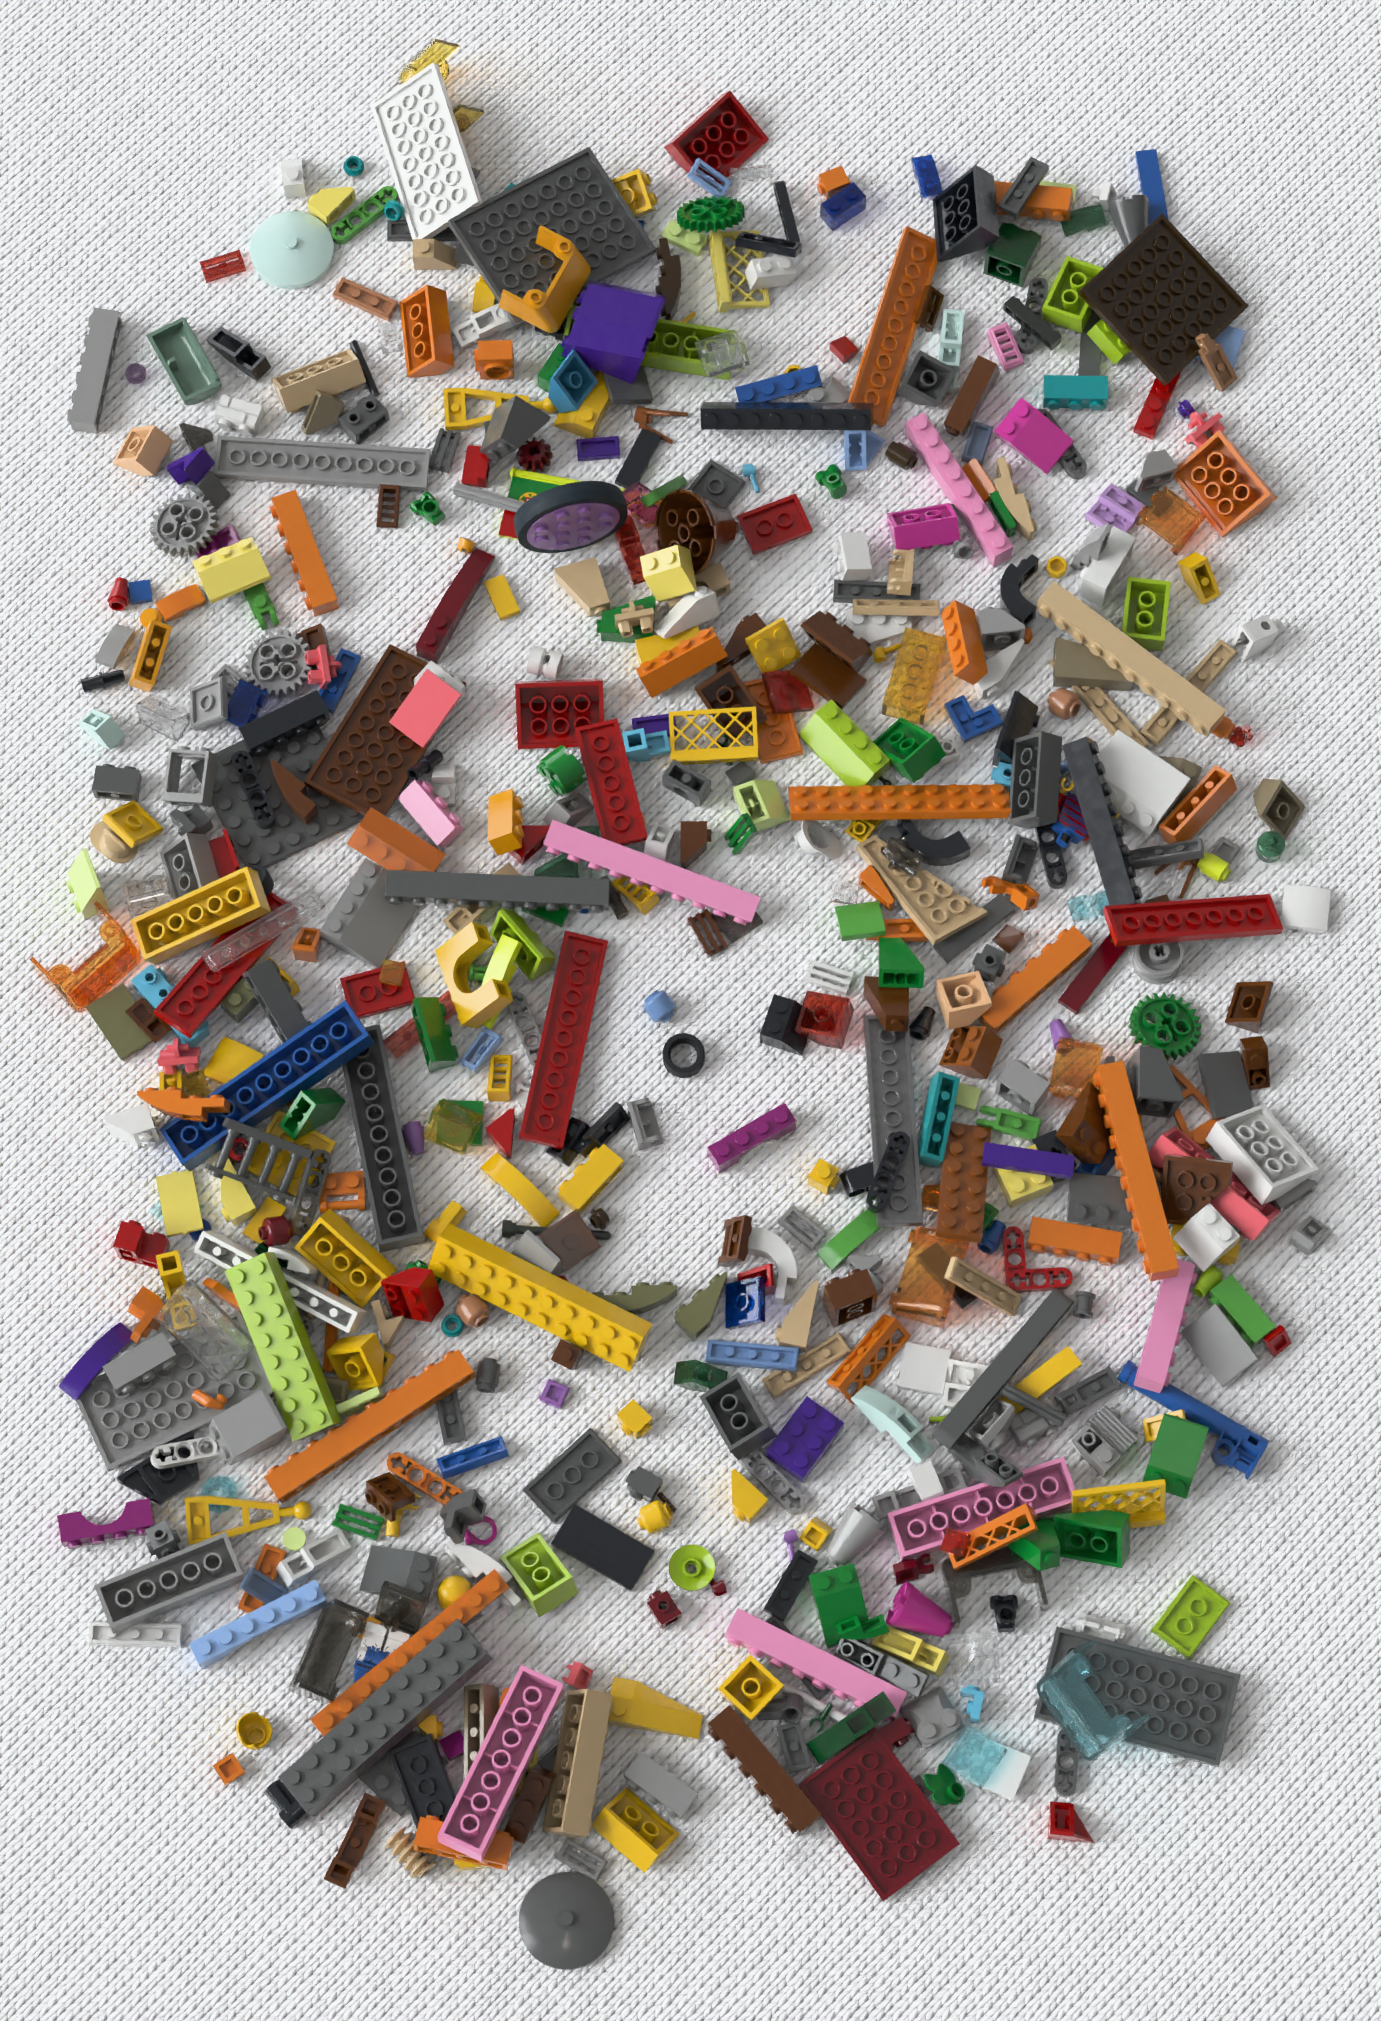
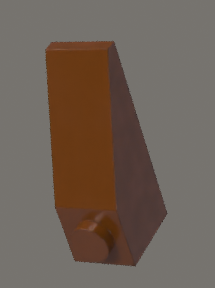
(737, 647)

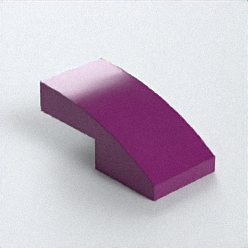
(224, 538)

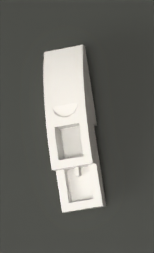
(482, 325)
(477, 1565)

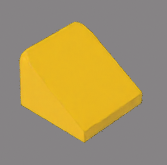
(816, 1533)

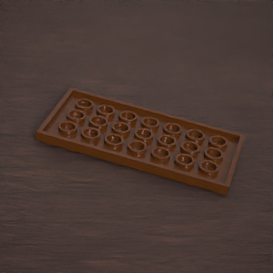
(367, 754)

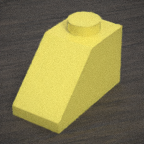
(330, 203)

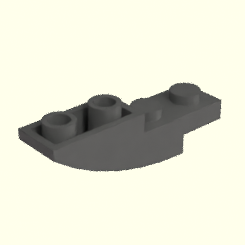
(984, 1465)
(882, 1664)

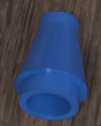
(992, 1237)

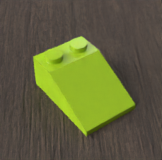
(539, 1574)

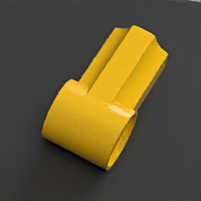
(453, 1214)

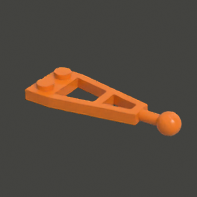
(1200, 1133)

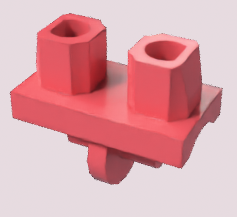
(1212, 424)
(325, 666)
(177, 1055)

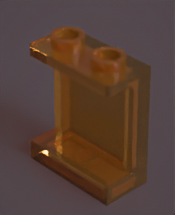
(1171, 518)
(1074, 1066)

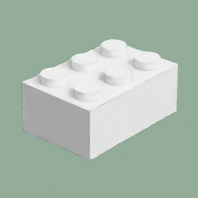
(1104, 573)

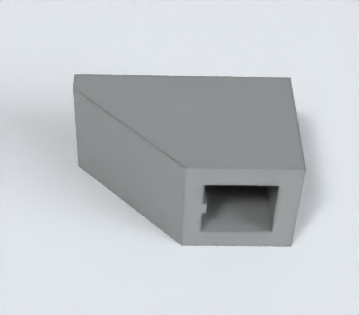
(1096, 1451)

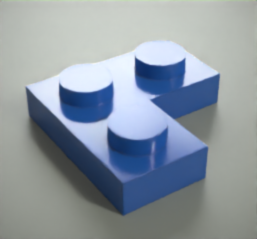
(972, 724)

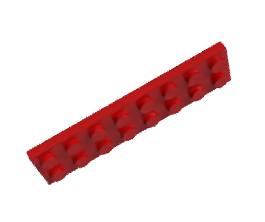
(1192, 920)
(203, 990)

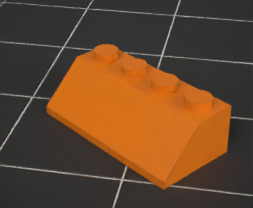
(426, 332)
(393, 845)

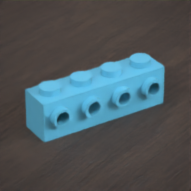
(154, 989)

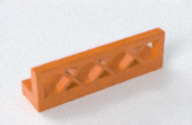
(877, 1337)
(995, 1528)

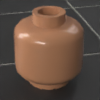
(1063, 703)
(472, 1310)

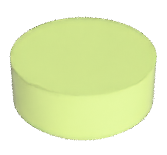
(294, 1539)

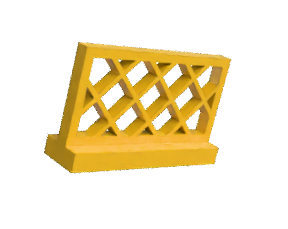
(714, 755)
(1142, 1514)

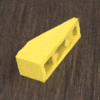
(235, 1199)

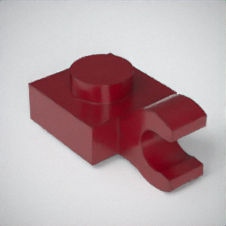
(910, 1569)

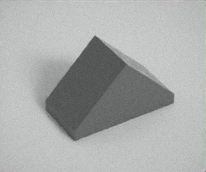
(210, 488)

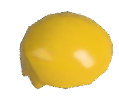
(451, 1589)
(254, 1731)

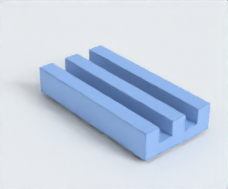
(694, 169)
(484, 1051)

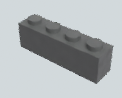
(275, 999)

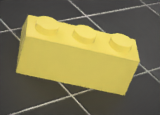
(231, 570)

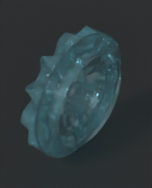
(216, 1483)

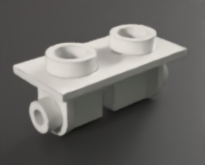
(1100, 1628)

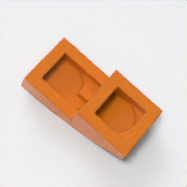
(179, 602)

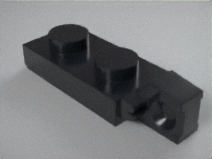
(603, 1130)

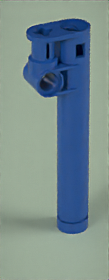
(1241, 1443)

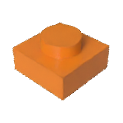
(229, 1769)

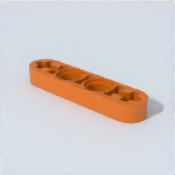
(424, 1484)

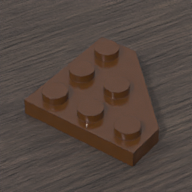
(1191, 1185)

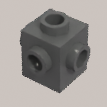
(990, 963)
(162, 1540)

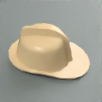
(111, 844)

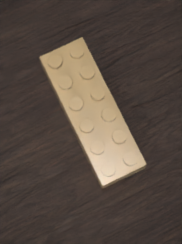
(578, 1763)

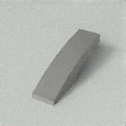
(1092, 546)

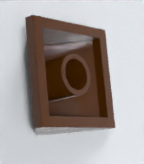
(1249, 1005)

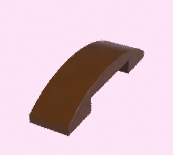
(356, 1841)

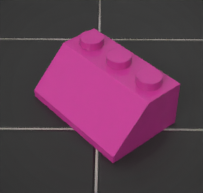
(924, 527)

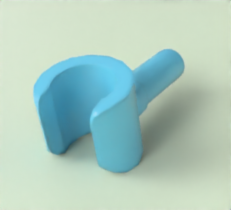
(749, 470)

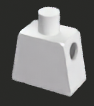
(1256, 636)

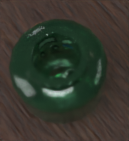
(1270, 847)

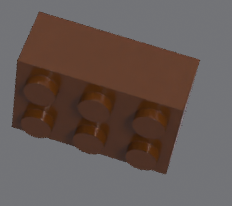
(849, 1297)

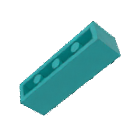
(937, 1119)

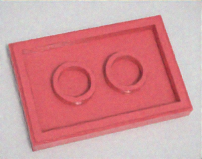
(425, 708)

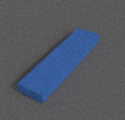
(1151, 182)

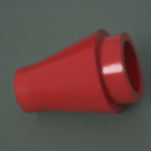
(118, 598)

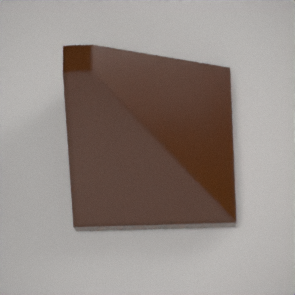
(1008, 938)

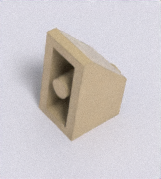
(432, 255)

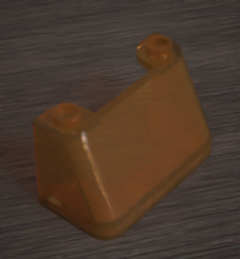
(922, 1289)

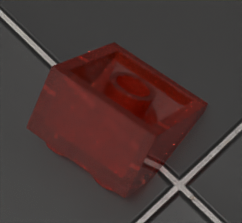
(825, 1019)

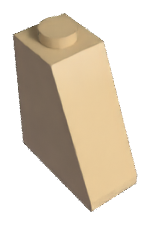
(585, 585)

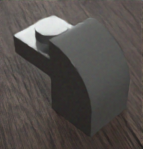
(460, 1512)

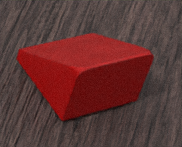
(843, 349)

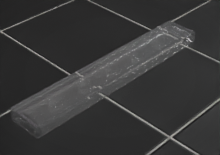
(263, 930)

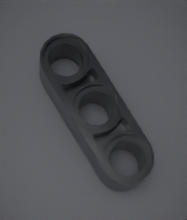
(858, 1179)

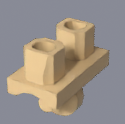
(632, 617)

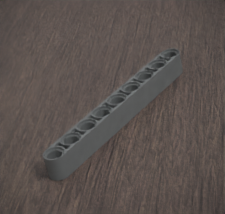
(1002, 1369)

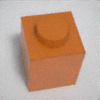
(832, 182)

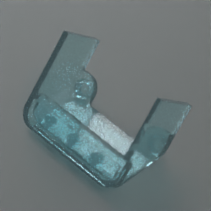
(1080, 1710)

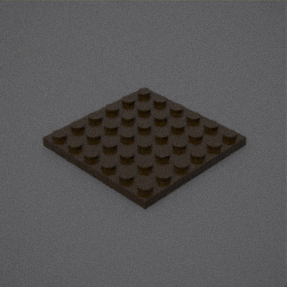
(1162, 298)

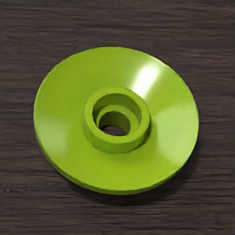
(691, 1556)

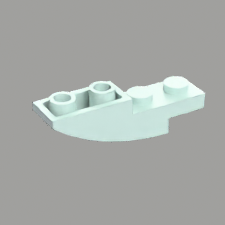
(891, 1416)

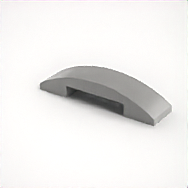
(894, 1500)

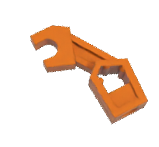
(1021, 894)

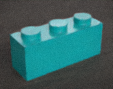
(1075, 392)

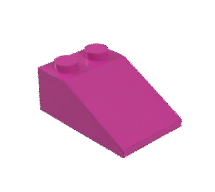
(1033, 436)

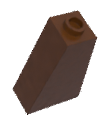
(971, 396)

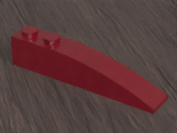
(453, 606)

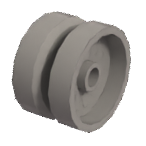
(1158, 961)

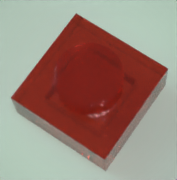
(955, 1542)

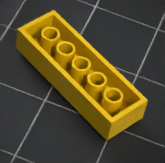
(200, 915)

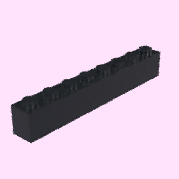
(786, 416)
(1101, 822)

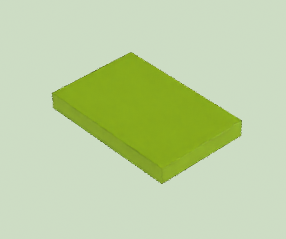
(1190, 1617)

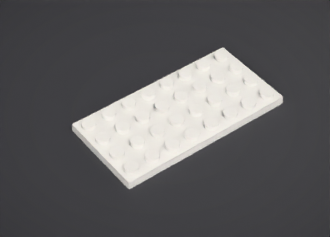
(426, 153)

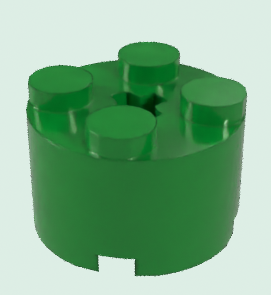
(562, 771)

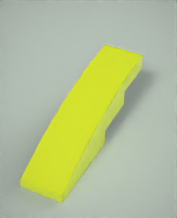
(502, 966)

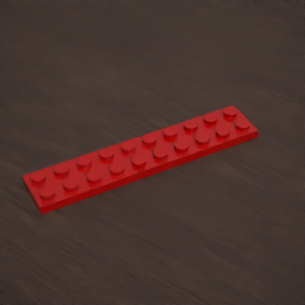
(563, 1040)

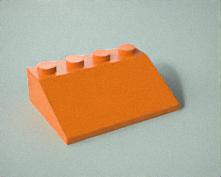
(1223, 484)

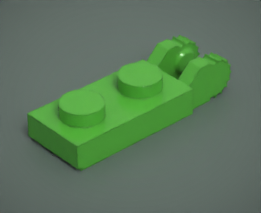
(260, 604)
(1010, 1123)

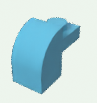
(642, 746)

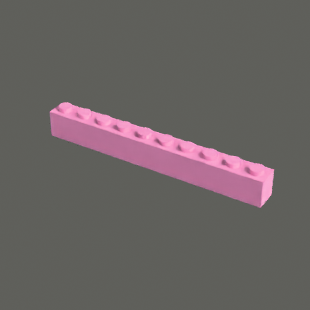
(652, 872)

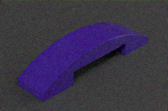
(90, 1364)

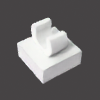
(1104, 195)

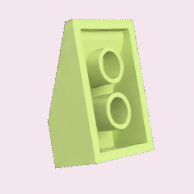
(85, 886)

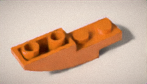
(176, 1104)

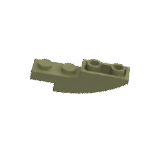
(643, 1297)

